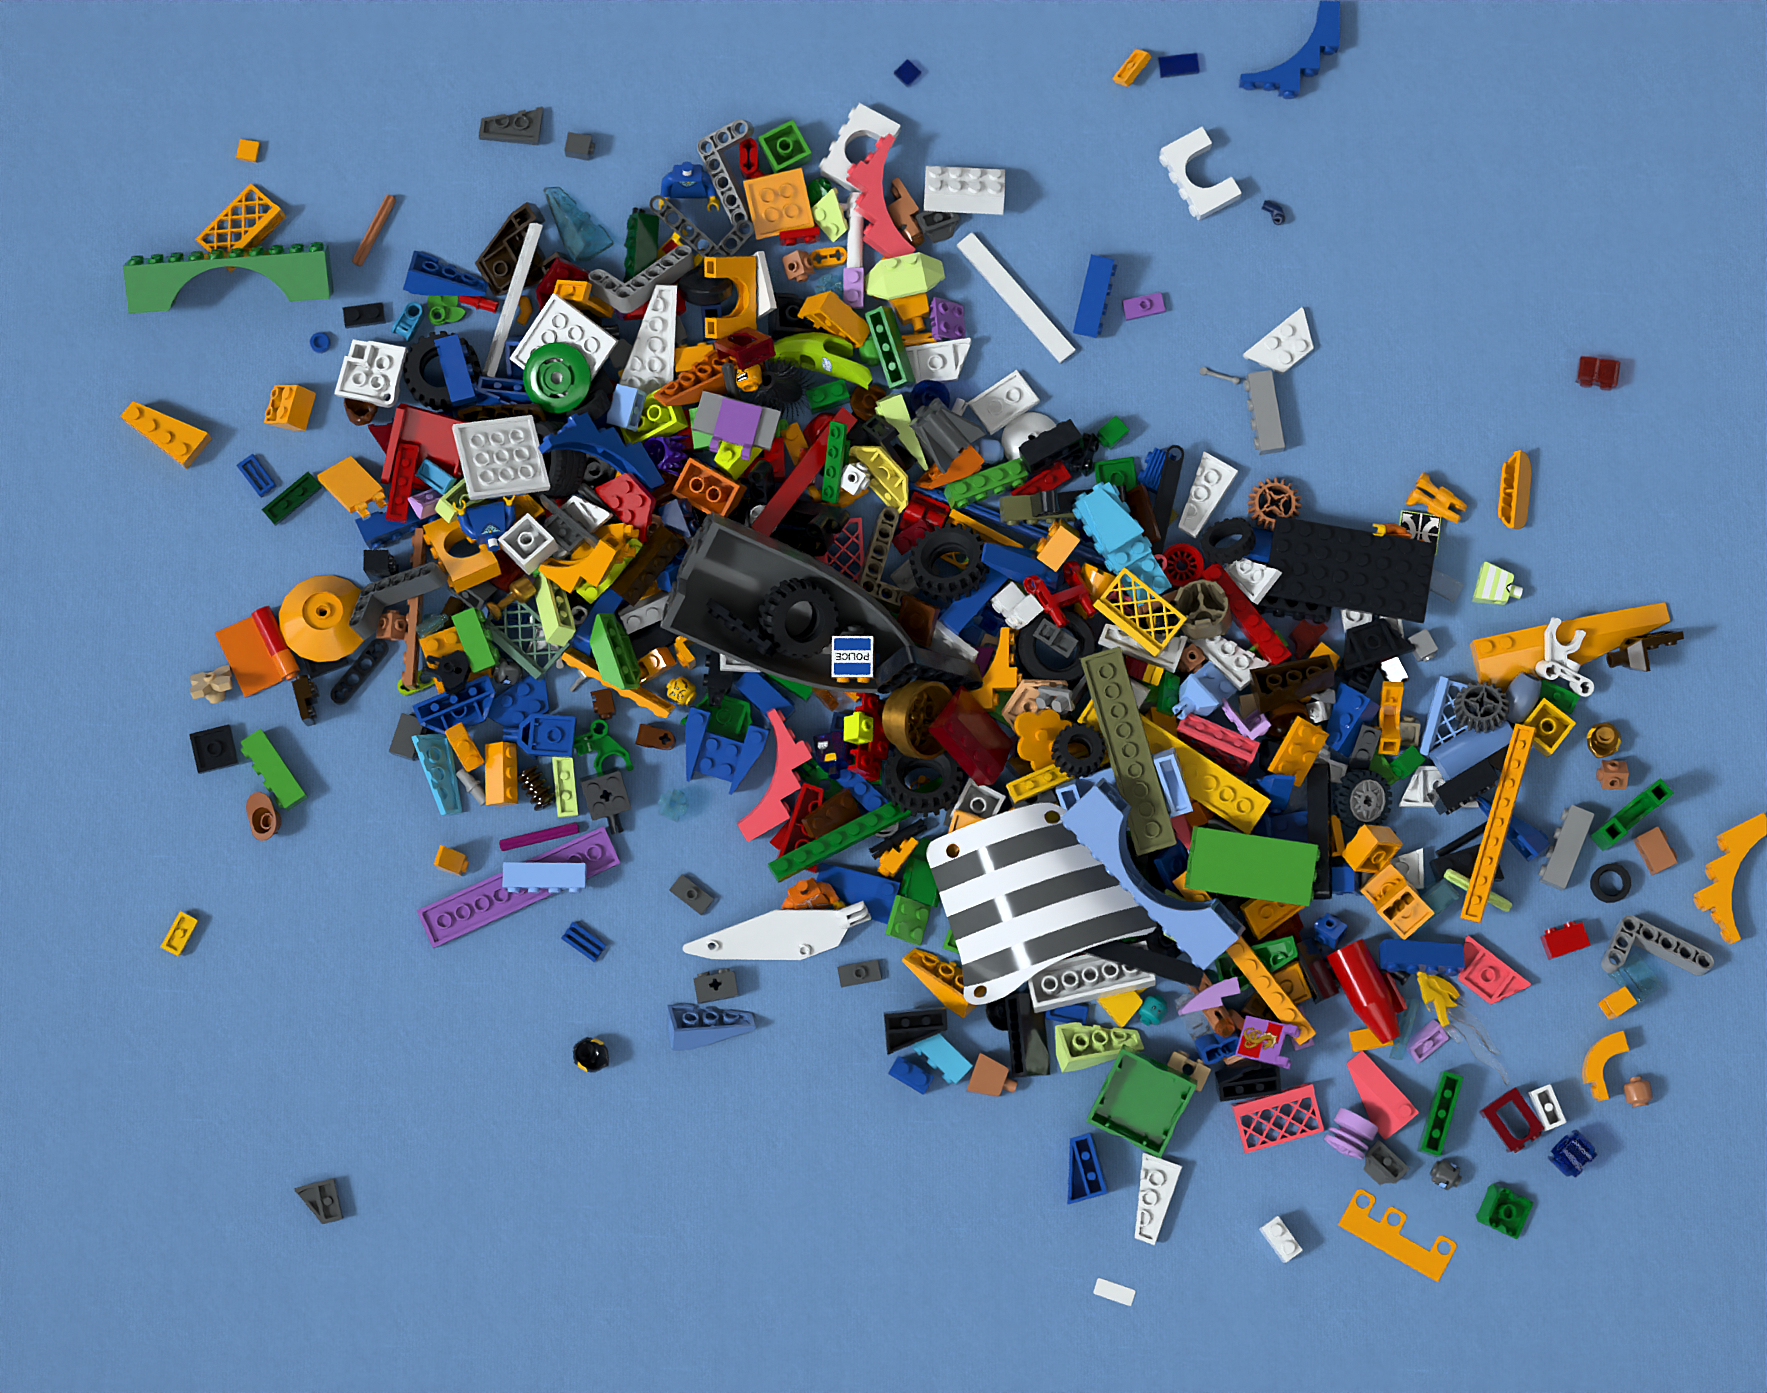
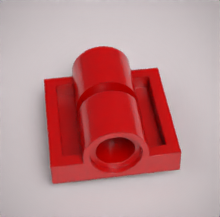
(926, 507)

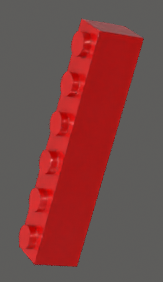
(1248, 618)

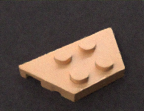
(1025, 699)

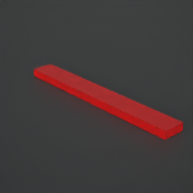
(798, 478)

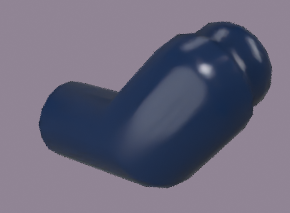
(1276, 212)

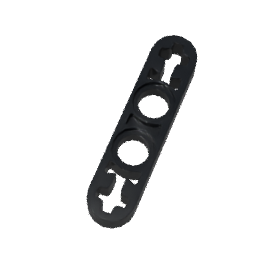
(356, 669)

